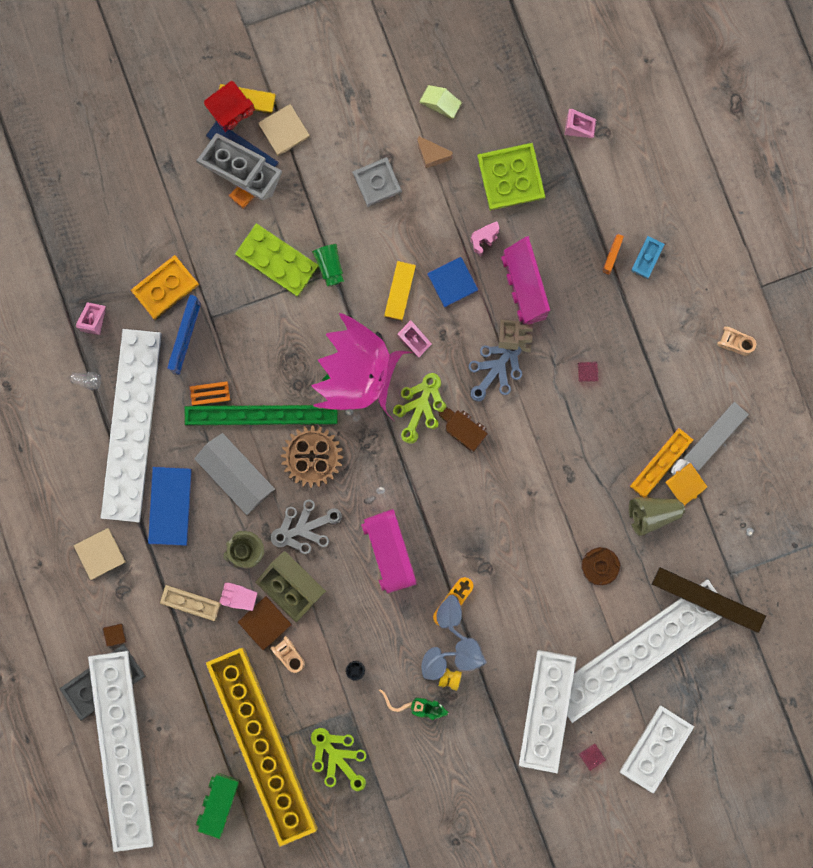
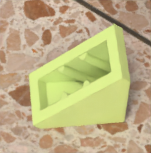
(441, 101)

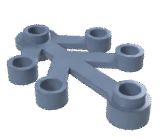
(497, 366)

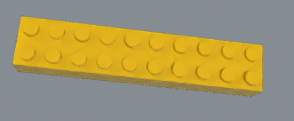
(261, 746)

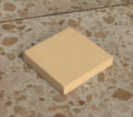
(284, 130)
(99, 554)

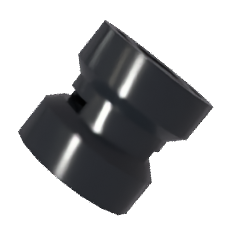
(355, 670)

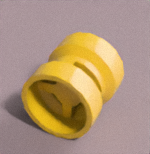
(454, 679)

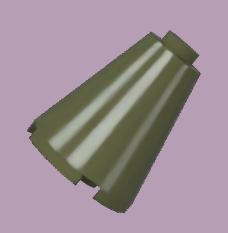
(654, 513)

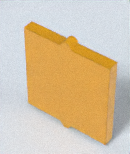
(686, 484)

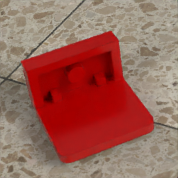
(229, 106)

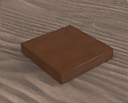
(264, 623)

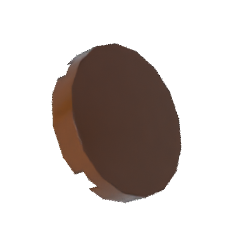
(600, 566)

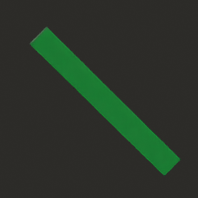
(259, 415)

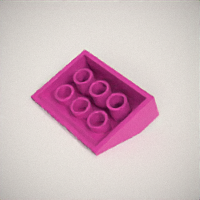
(526, 282)

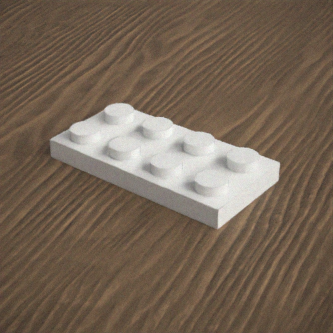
(656, 749)

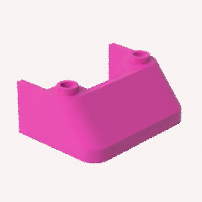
(389, 551)

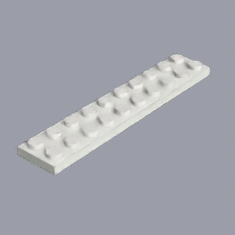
(131, 425)
(637, 653)
(120, 751)

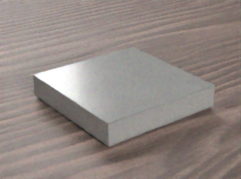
(377, 182)

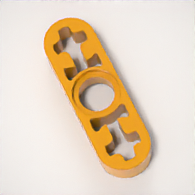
(457, 586)

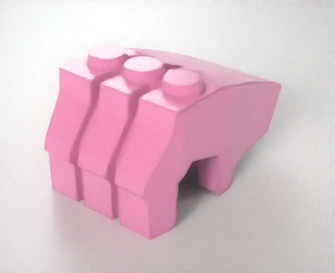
(486, 234)
(238, 597)

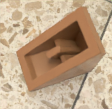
(432, 153)

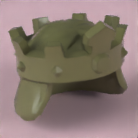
(244, 550)

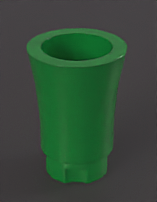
(329, 264)

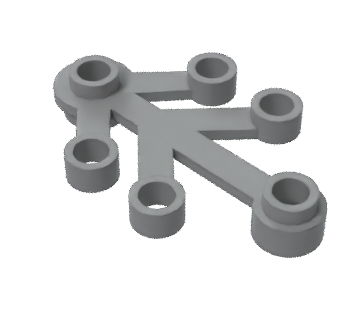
(302, 528)

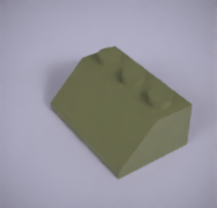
(290, 586)

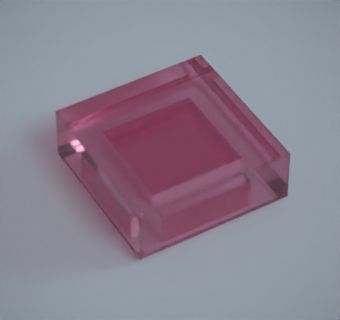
(587, 372)
(592, 757)

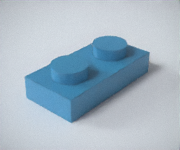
(647, 257)

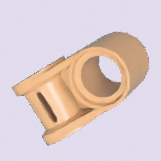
(735, 341)
(288, 654)

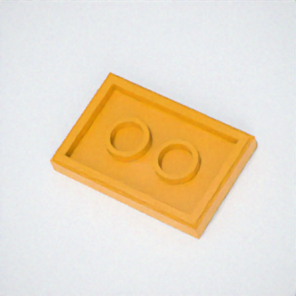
(164, 287)

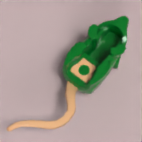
(421, 707)

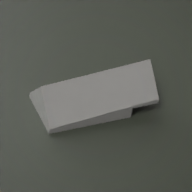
(240, 167)
(234, 473)

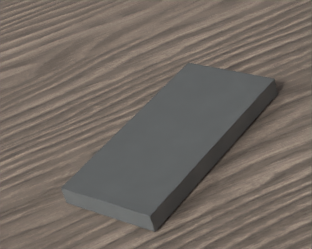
(80, 693)

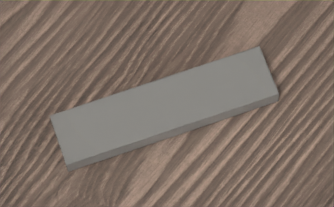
(716, 436)

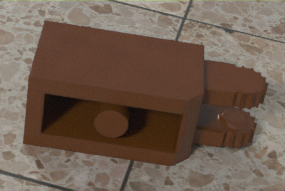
(463, 429)

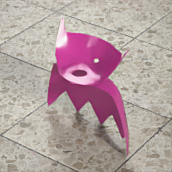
(357, 357)

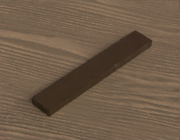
(708, 600)

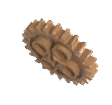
(311, 474)

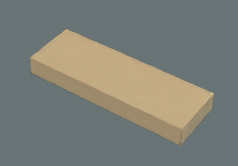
(190, 603)

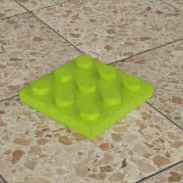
(511, 176)

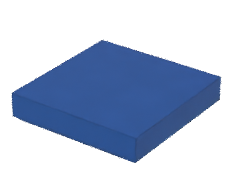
(452, 282)

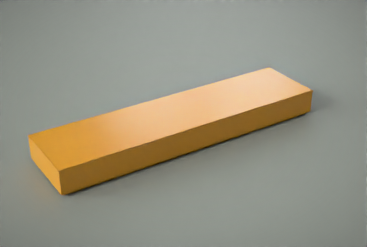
(661, 463)

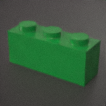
(217, 805)

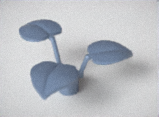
(467, 652)

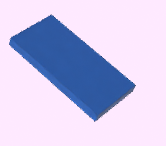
(184, 335)
(169, 506)

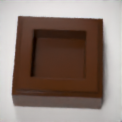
(114, 635)

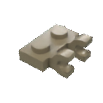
(510, 338)

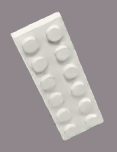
(547, 711)

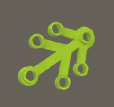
(420, 405)
(336, 756)

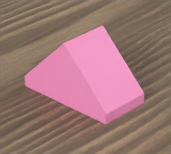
(579, 124)
(91, 318)
(414, 339)

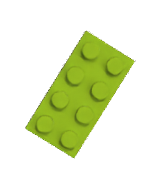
(277, 260)

